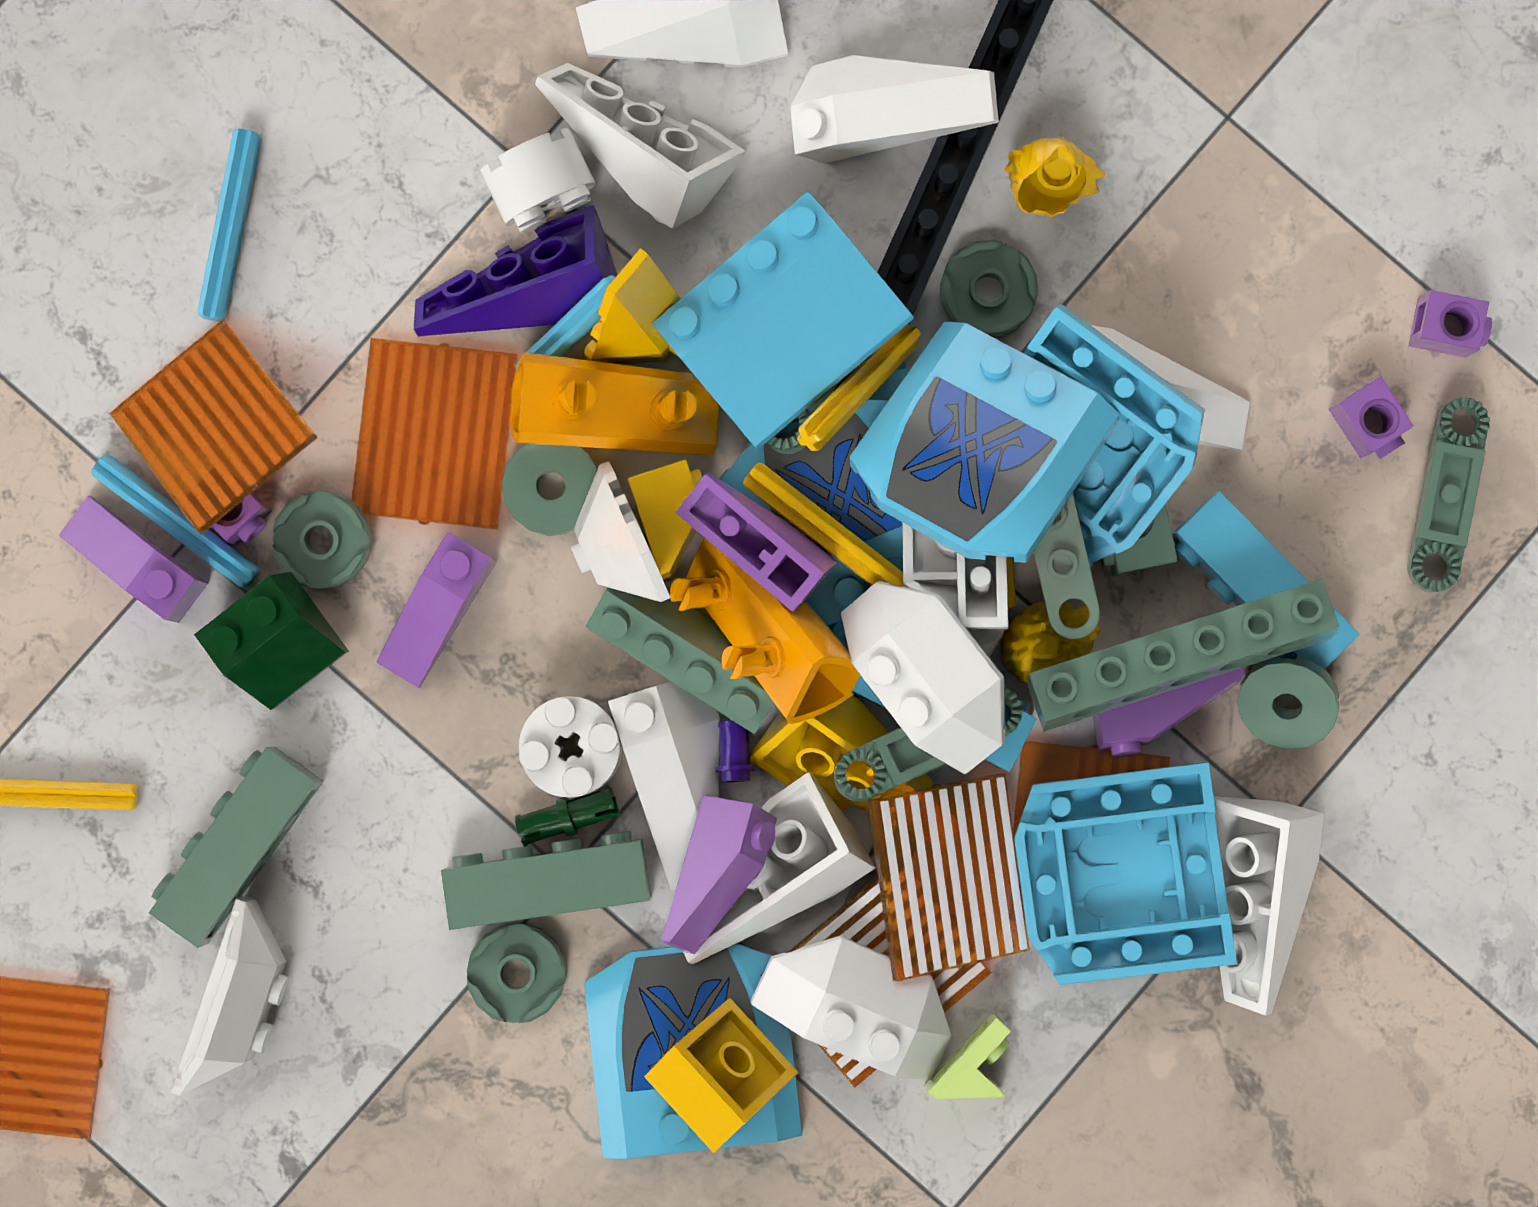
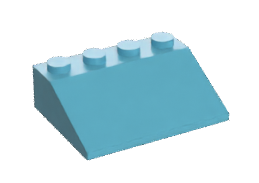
(783, 320)

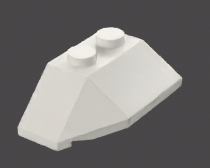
(969, 586)
(927, 672)
(236, 1000)
(850, 1004)

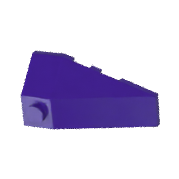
(522, 286)

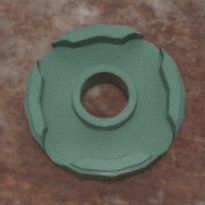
(992, 260)
(522, 480)
(349, 532)
(1285, 726)
(486, 977)

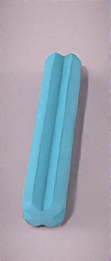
(574, 324)

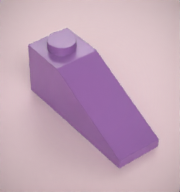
(757, 541)
(133, 561)
(435, 609)
(1144, 721)
(720, 863)

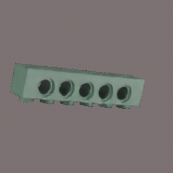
(1182, 655)

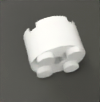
(538, 179)
(543, 754)

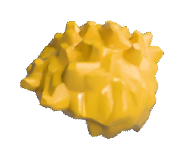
(1051, 176)
(1034, 644)

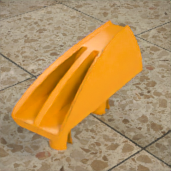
(611, 406)
(785, 650)

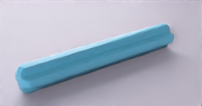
(229, 225)
(173, 521)

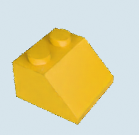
(657, 499)
(721, 1074)

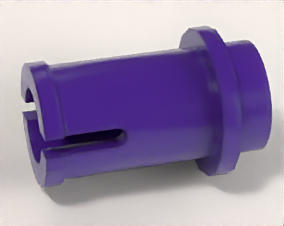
(734, 753)

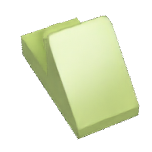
(960, 1073)

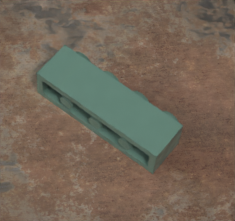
(682, 649)
(235, 845)
(546, 882)

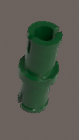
(567, 816)

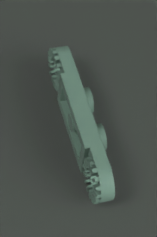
(1448, 494)
(1066, 571)
(899, 760)

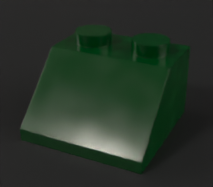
(272, 640)

